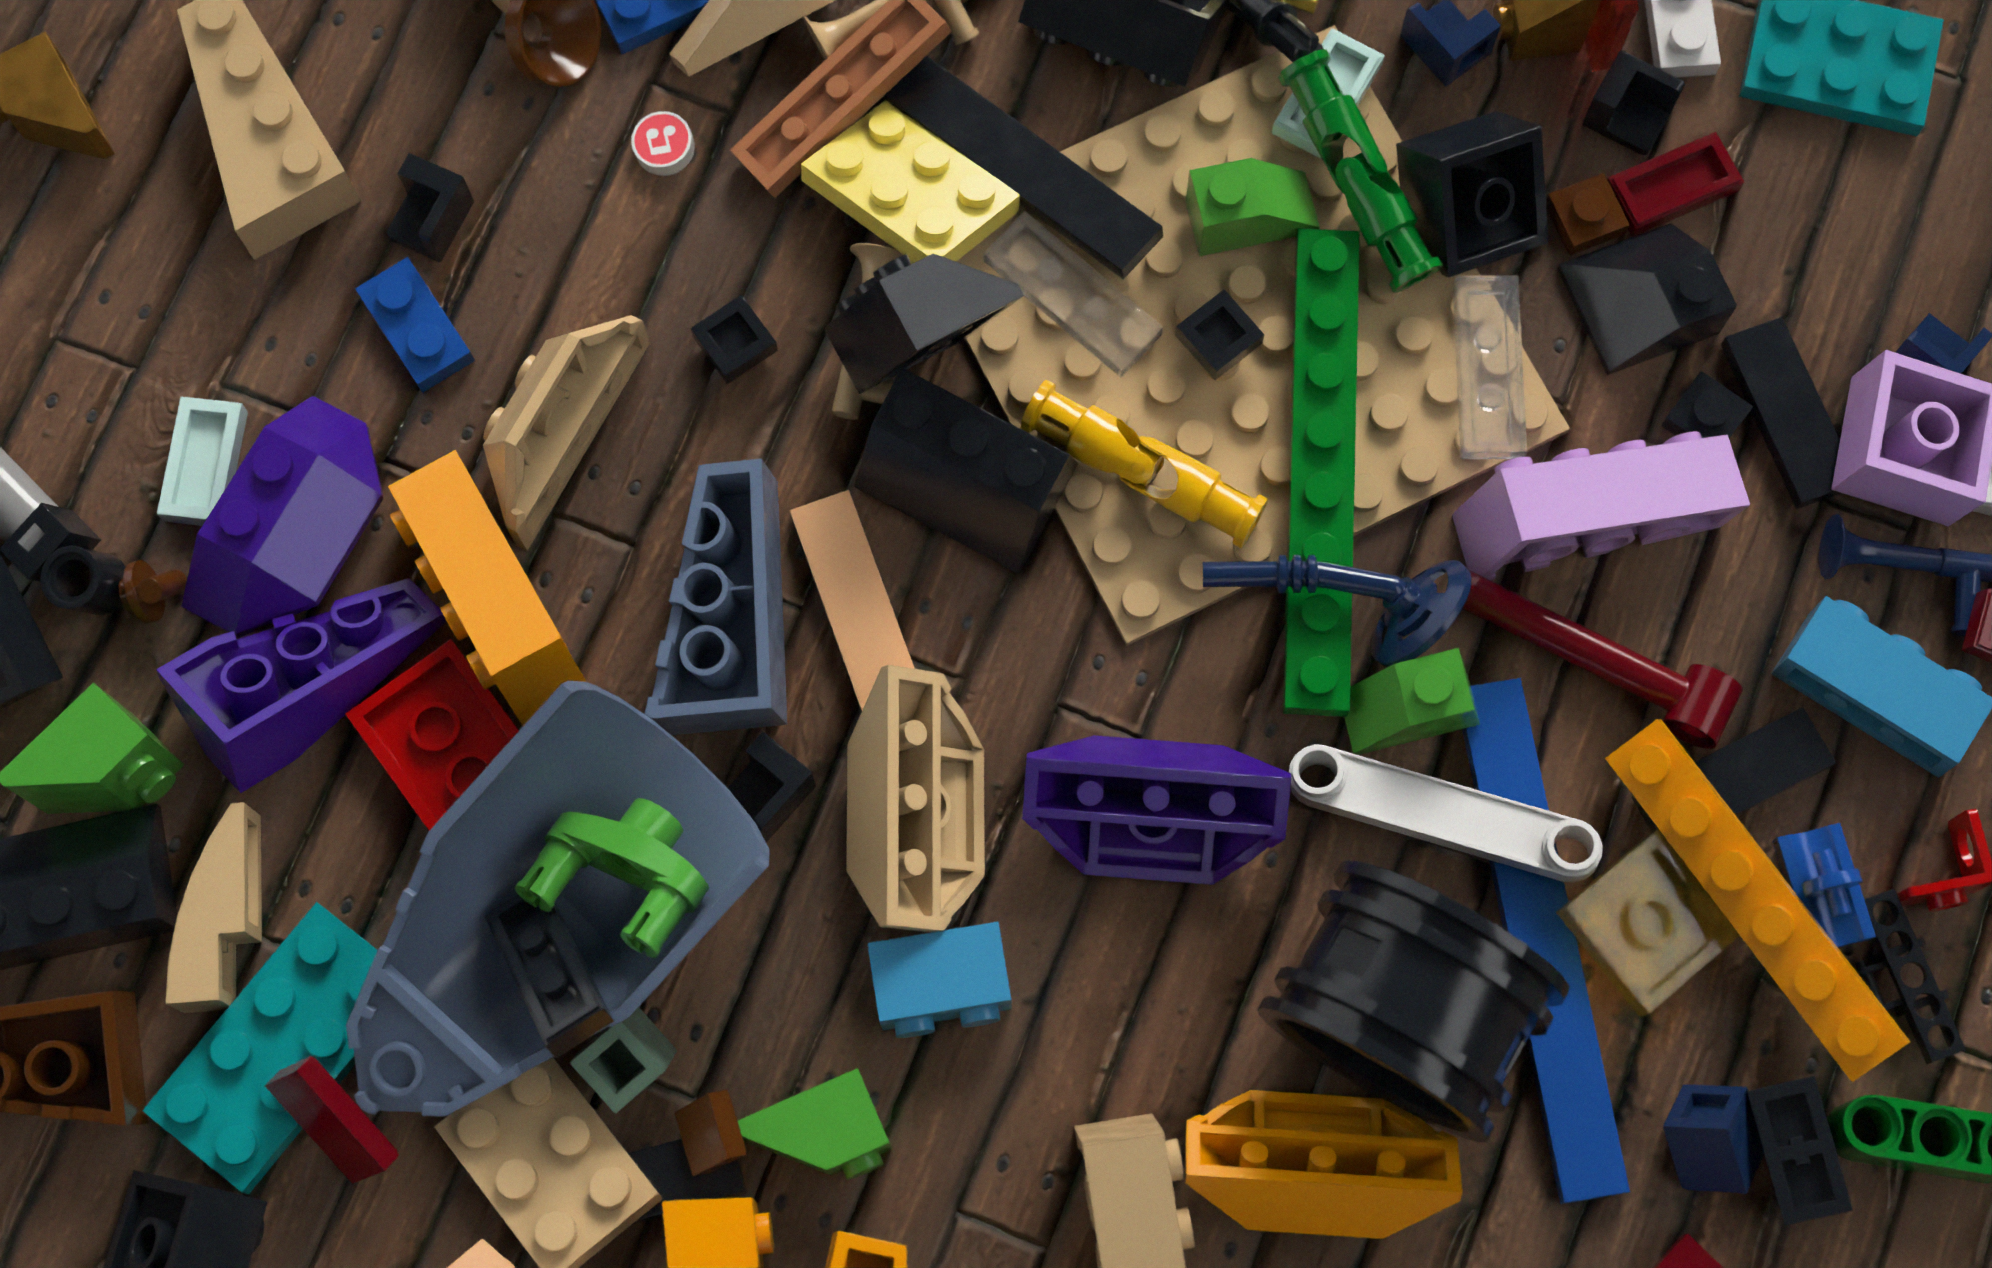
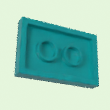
(1844, 61)

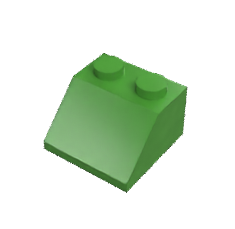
(92, 760)

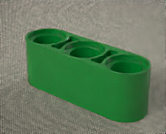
(1898, 1138)

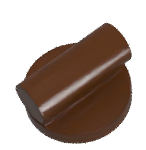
(145, 591)

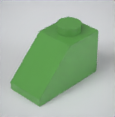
(1247, 204)
(1411, 702)
(823, 1128)

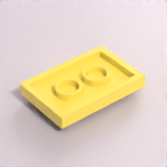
(909, 186)

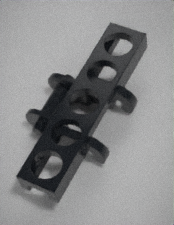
(1907, 1004)

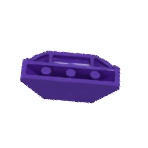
(285, 520)
(1155, 807)

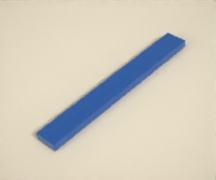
(1568, 1058)

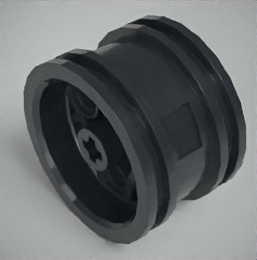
(1415, 998)

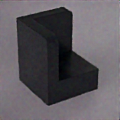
(1633, 103)
(432, 208)
(771, 785)

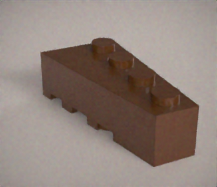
(73, 1059)

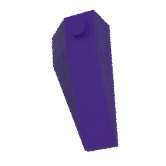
(278, 691)

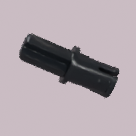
(1277, 26)

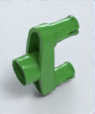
(631, 850)

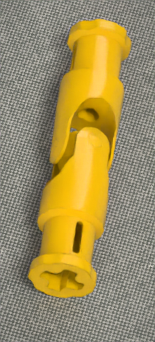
(1114, 447)

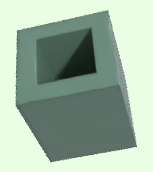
(624, 1059)

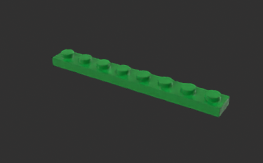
(1322, 467)

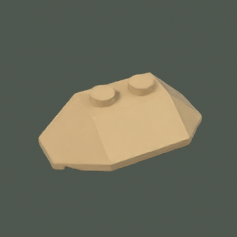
(555, 417)
(914, 802)

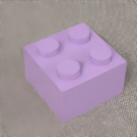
(1916, 439)

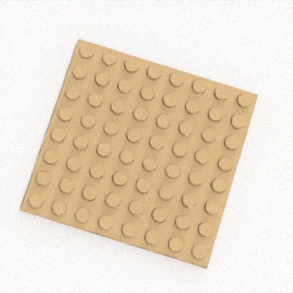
(1406, 394)

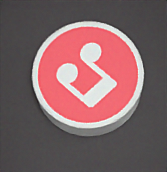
(663, 143)

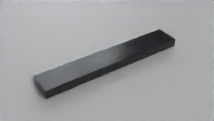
(1045, 178)

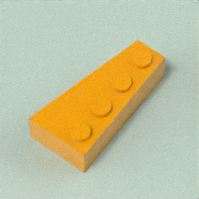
(484, 583)

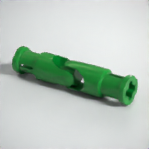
(1370, 192)

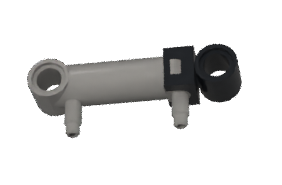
(53, 546)

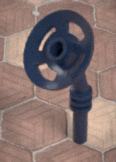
(1407, 602)

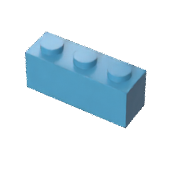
(1884, 686)

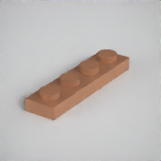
(840, 91)

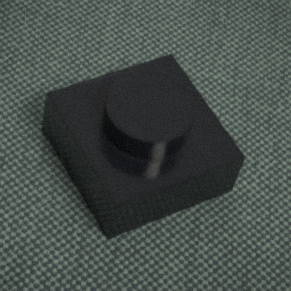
(1219, 334)
(734, 339)
(1707, 409)

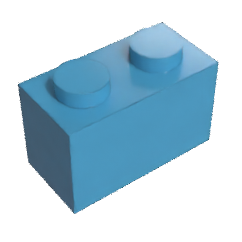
(940, 979)

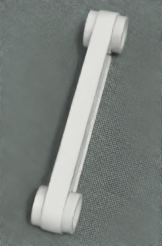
(1445, 813)

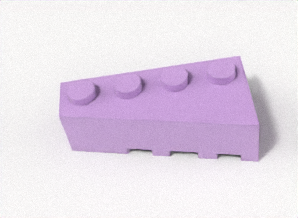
(1599, 501)

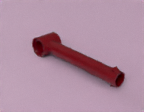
(1695, 703)

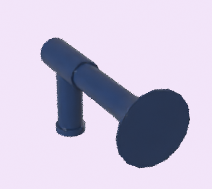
(1844, 548)

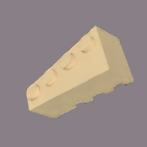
(264, 139)
(1133, 1193)

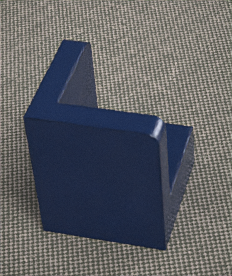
(1447, 39)
(1941, 346)
(1713, 1138)

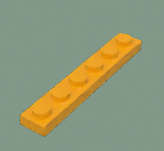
(1757, 900)

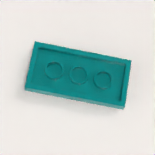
(282, 1016)

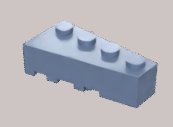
(726, 616)

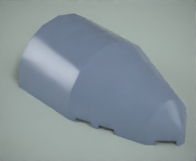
(439, 1001)

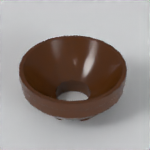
(567, 40)

